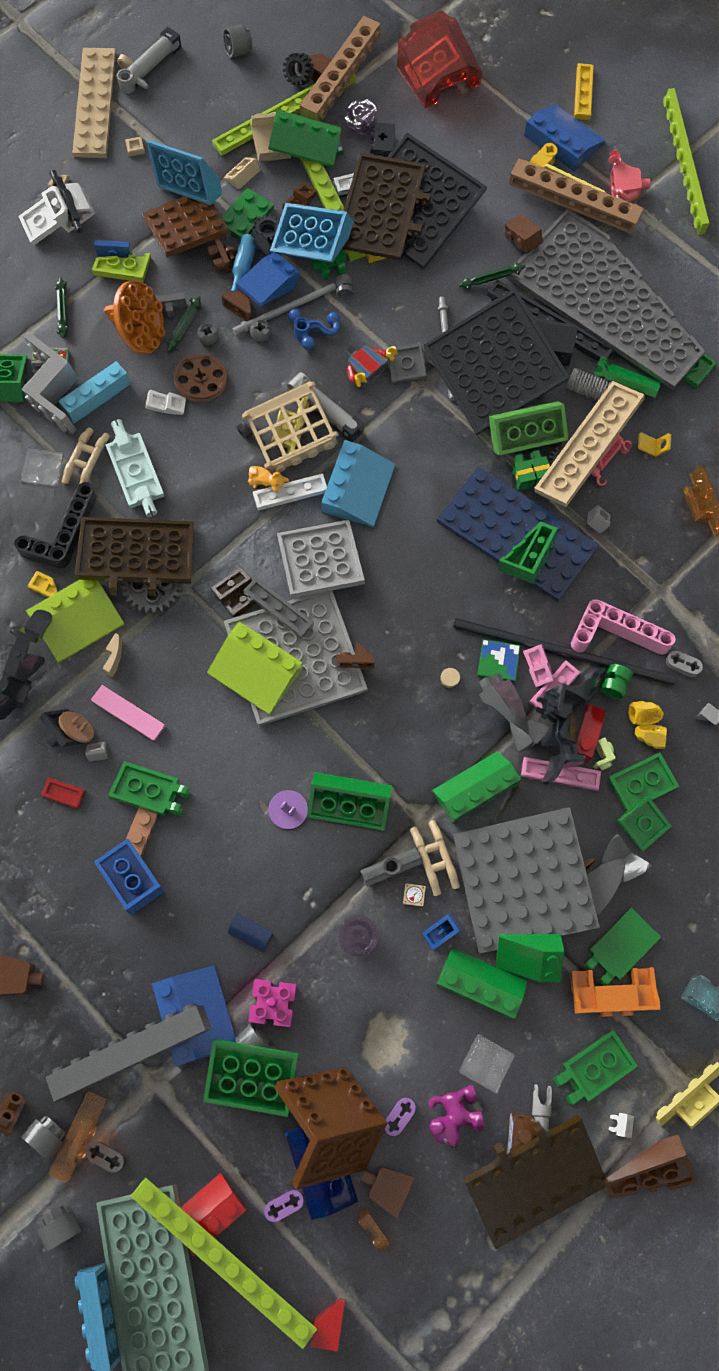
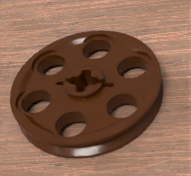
(194, 381)

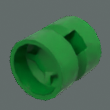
(616, 681)

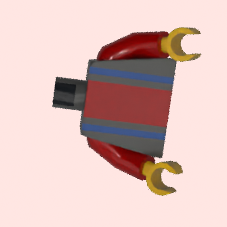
(368, 364)

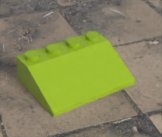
(79, 618)
(255, 668)

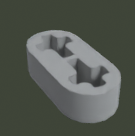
(684, 663)

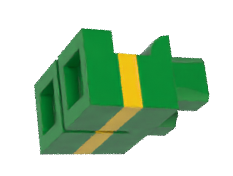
(531, 471)

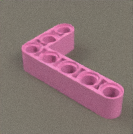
(619, 626)

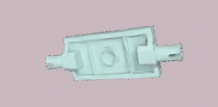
(134, 469)

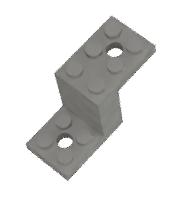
(49, 383)

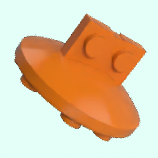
(137, 317)

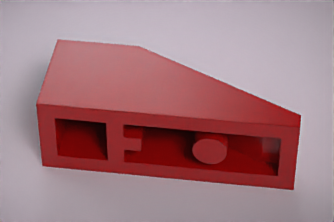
(589, 731)

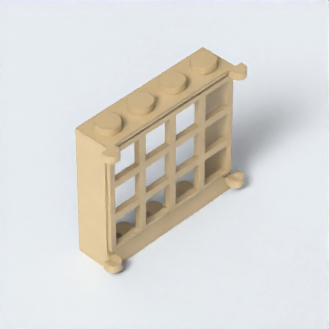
(309, 450)

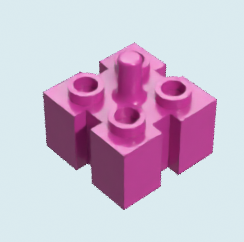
(272, 1003)

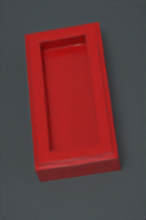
(63, 793)

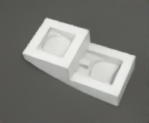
(164, 403)

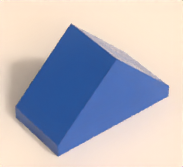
(441, 931)

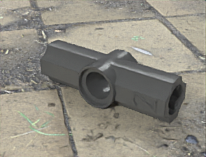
(403, 861)

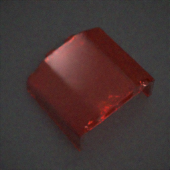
(436, 57)

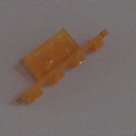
(703, 499)
(78, 1136)

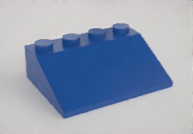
(572, 138)
(202, 989)

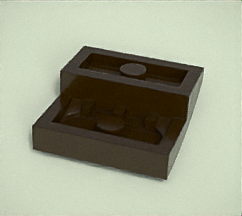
(231, 593)

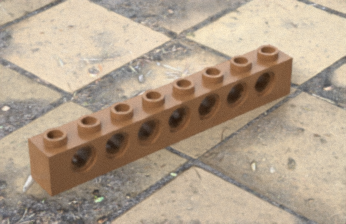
(340, 69)
(575, 196)

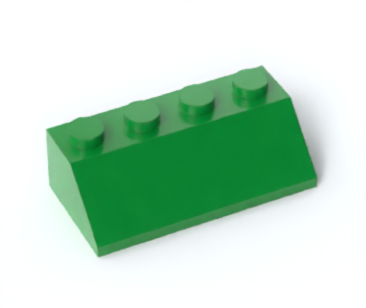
(304, 138)
(476, 786)
(349, 801)
(482, 983)

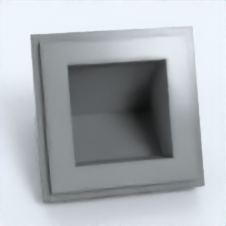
(96, 751)

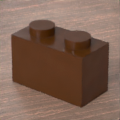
(523, 233)

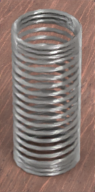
(572, 384)

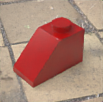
(328, 1327)

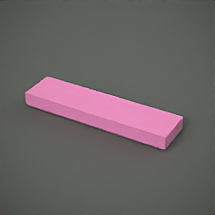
(128, 713)
(572, 776)

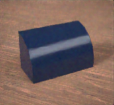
(250, 933)

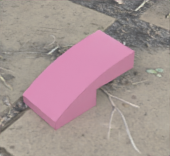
(539, 665)

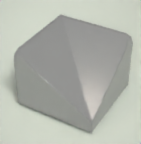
(598, 519)
(709, 713)

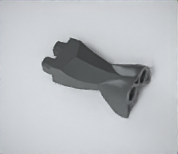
(506, 700)
(616, 867)

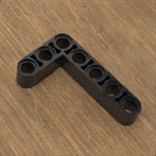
(65, 532)

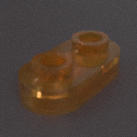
(367, 1222)

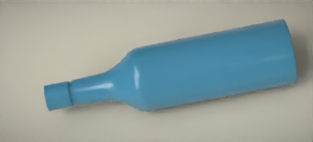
(243, 259)

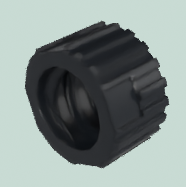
(244, 430)

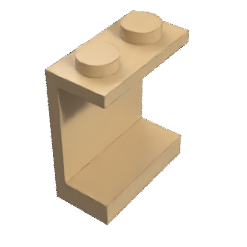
(261, 130)

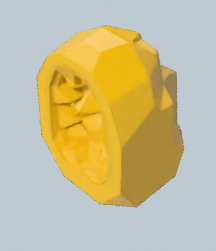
(644, 713)
(652, 735)

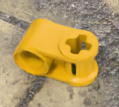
(545, 155)

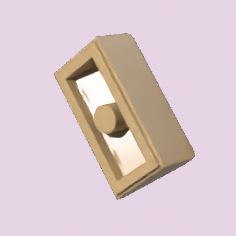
(242, 172)

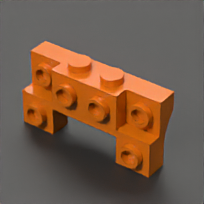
(619, 998)

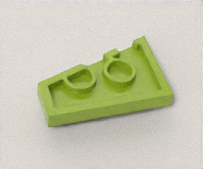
(122, 268)

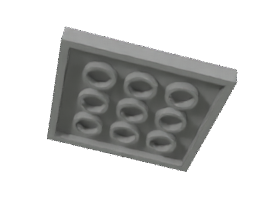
(320, 558)

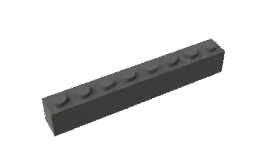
(128, 1052)

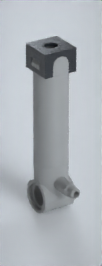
(133, 75)
(349, 426)

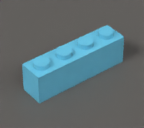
(94, 392)

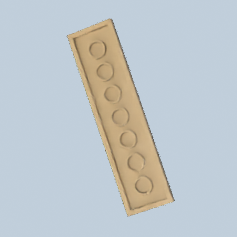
(94, 103)
(589, 444)

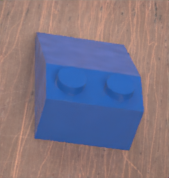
(269, 279)
(129, 877)

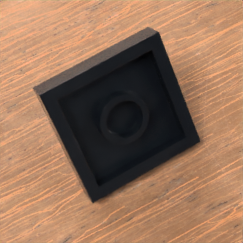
(58, 737)

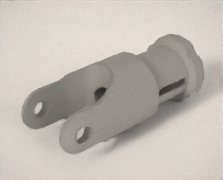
(539, 1111)

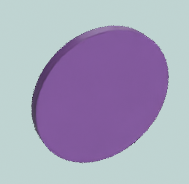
(288, 809)

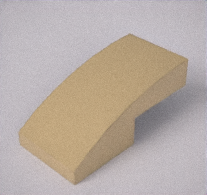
(114, 650)

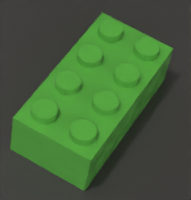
(528, 428)

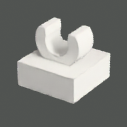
(624, 1126)

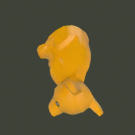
(262, 476)

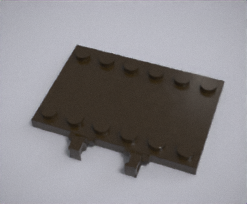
(383, 205)
(135, 552)
(535, 1180)

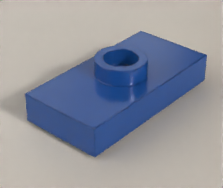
(112, 248)

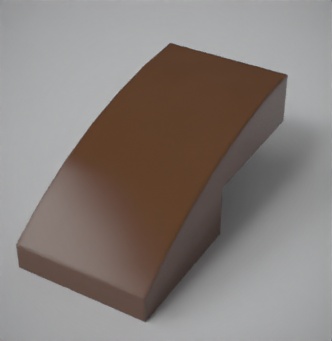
(302, 195)

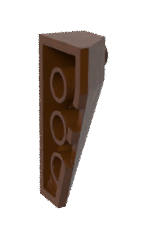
(656, 1167)

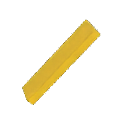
(583, 91)

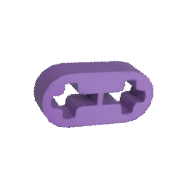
(403, 1120)
(281, 1200)

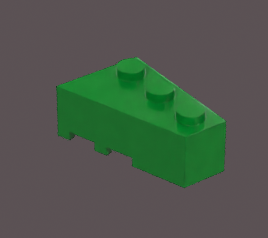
(530, 554)

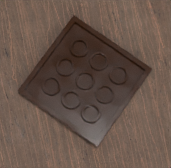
(184, 225)

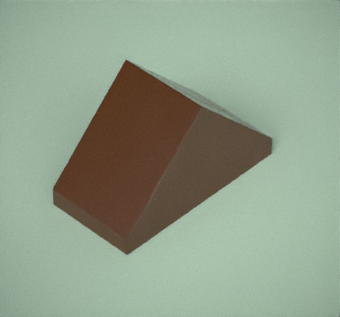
(237, 303)

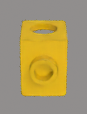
(653, 446)

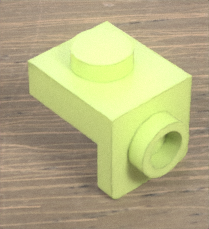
(605, 752)

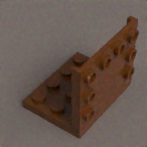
(337, 1120)

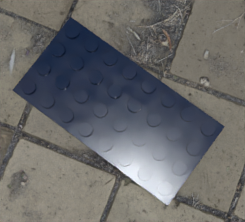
(499, 517)

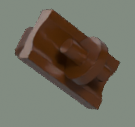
(224, 255)
(10, 1111)

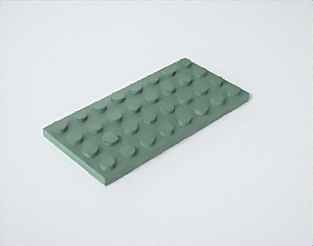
(150, 1289)

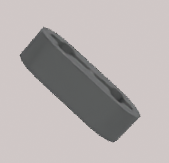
(108, 1152)

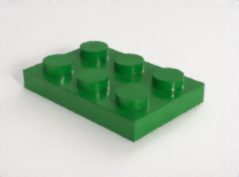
(245, 211)
(644, 778)

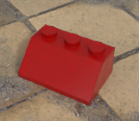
(215, 1206)

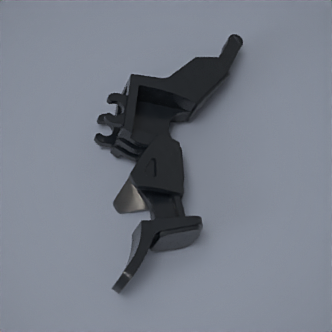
(20, 664)
(564, 731)

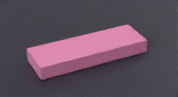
(565, 674)

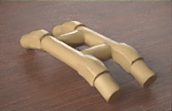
(81, 446)
(432, 868)

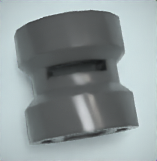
(344, 286)

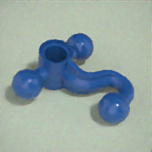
(303, 327)

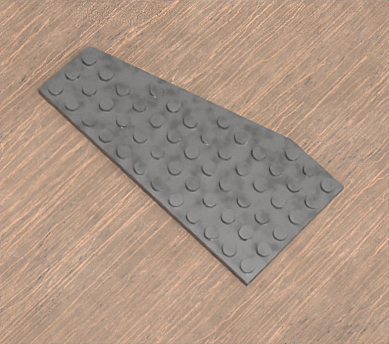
(604, 294)

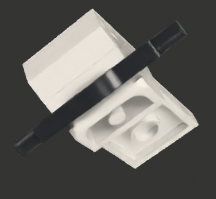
(61, 207)

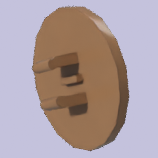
(76, 726)

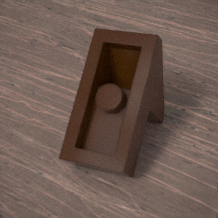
(361, 659)

